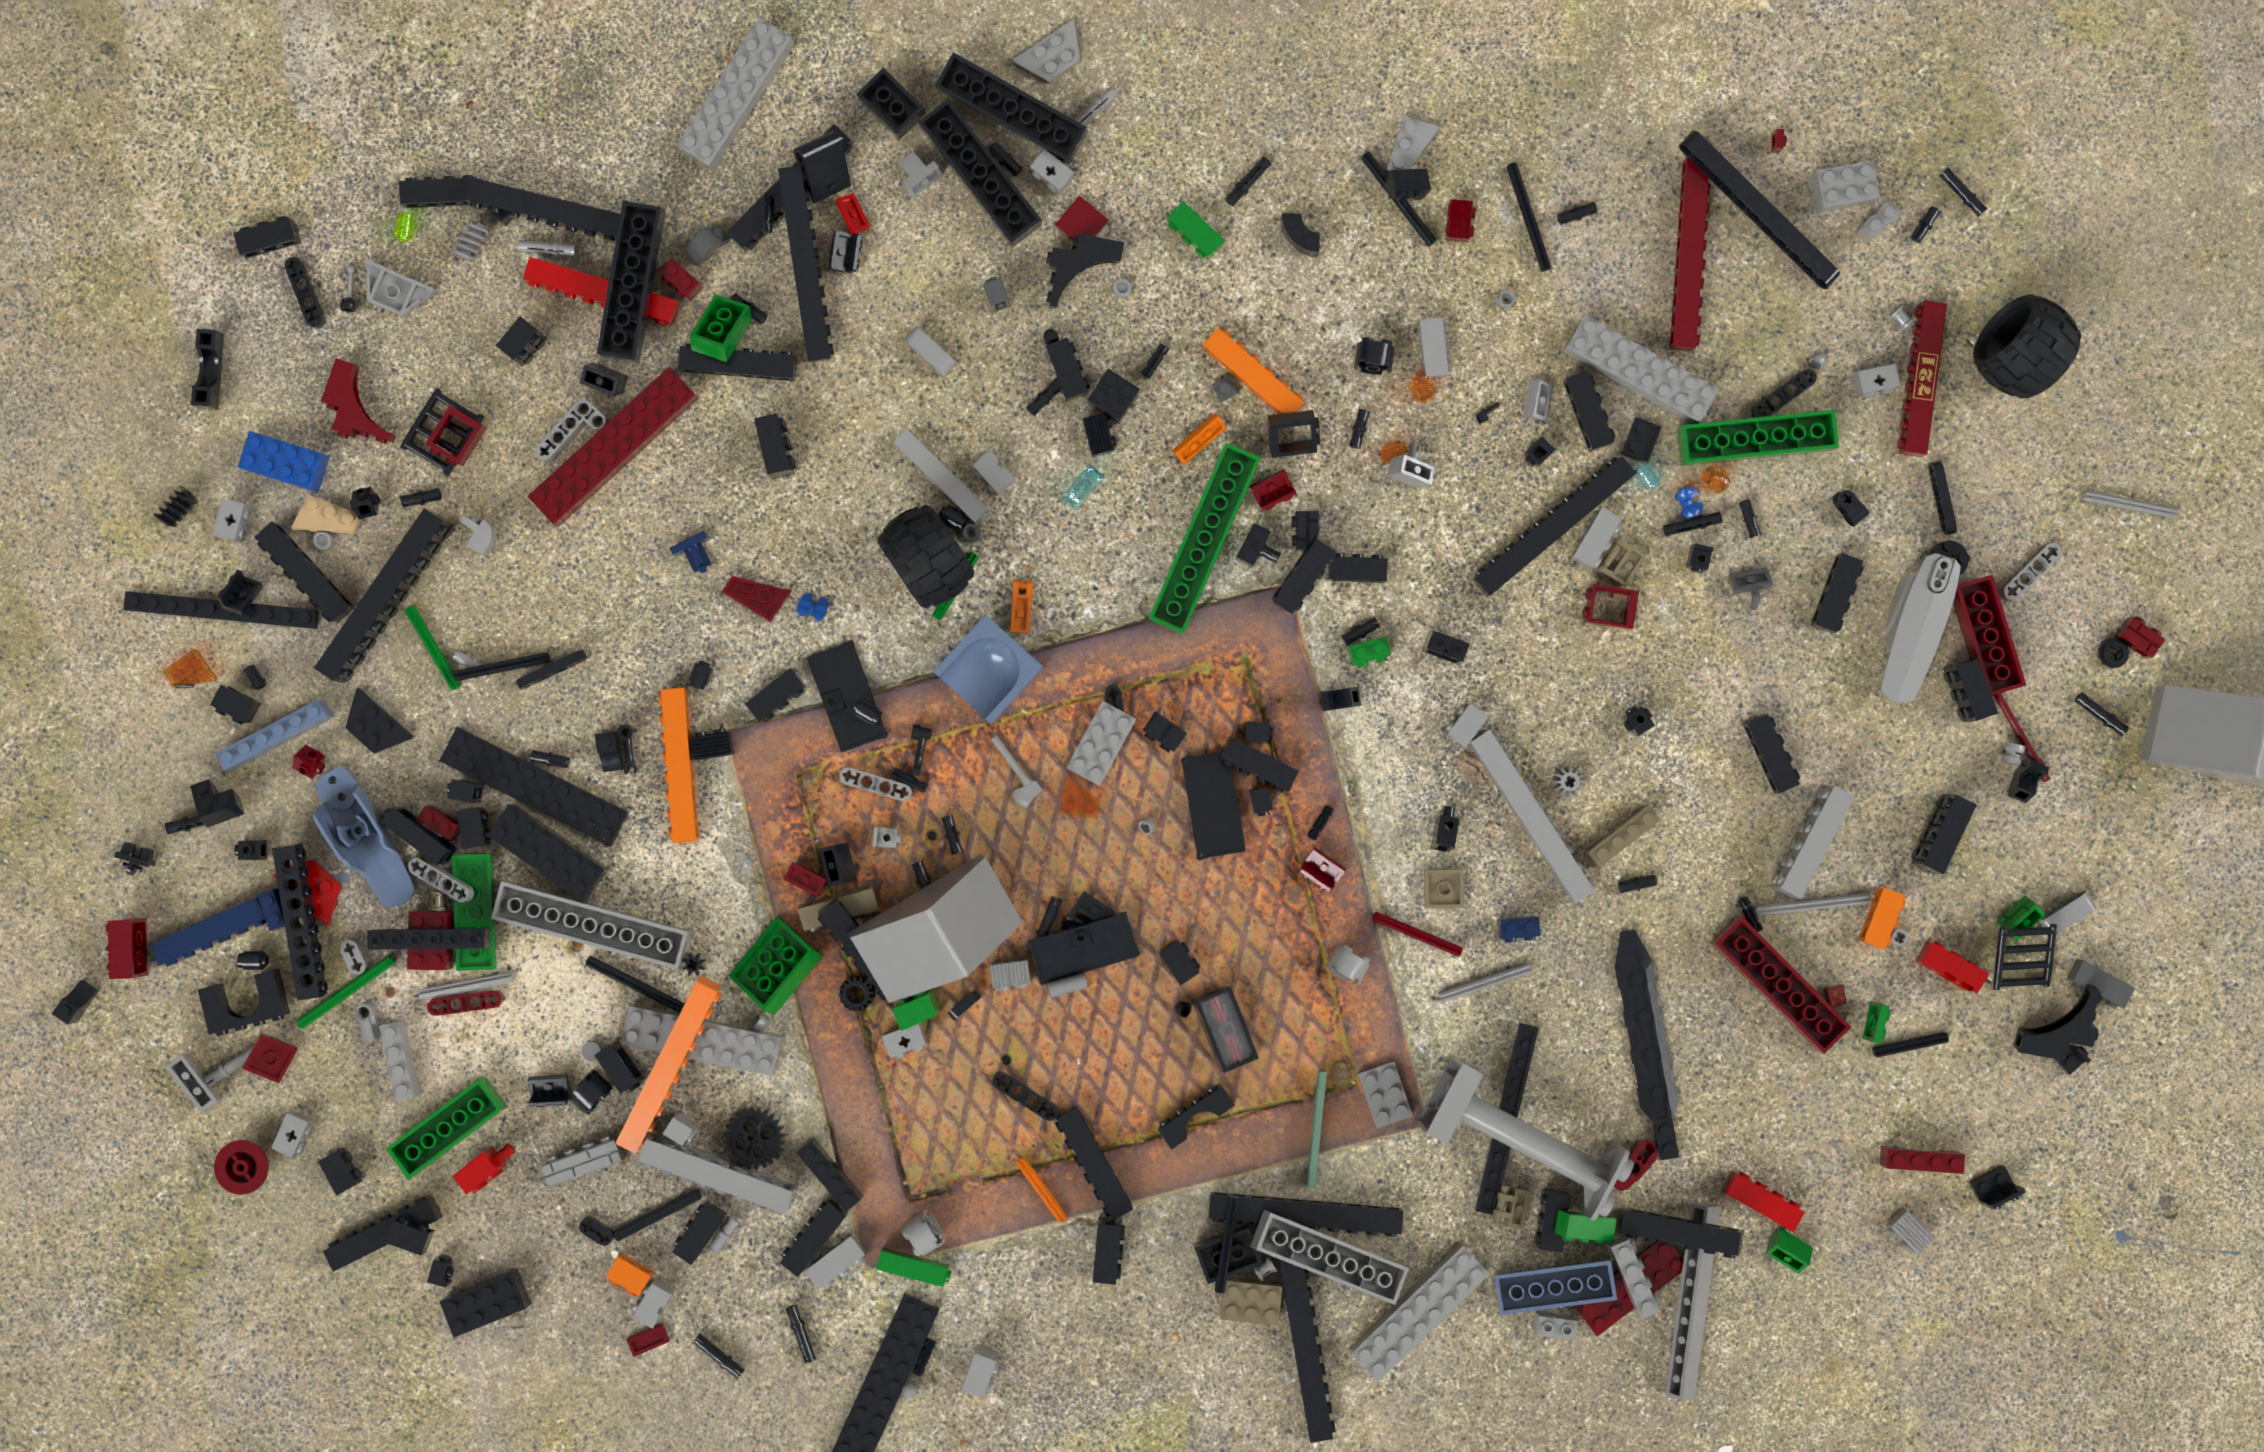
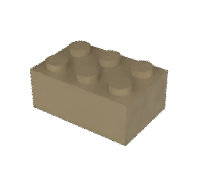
(1251, 1301)

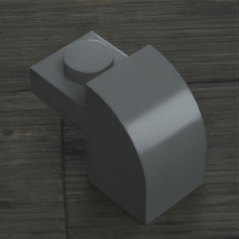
(705, 243)

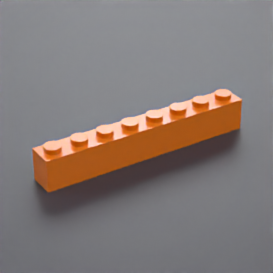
(679, 765)

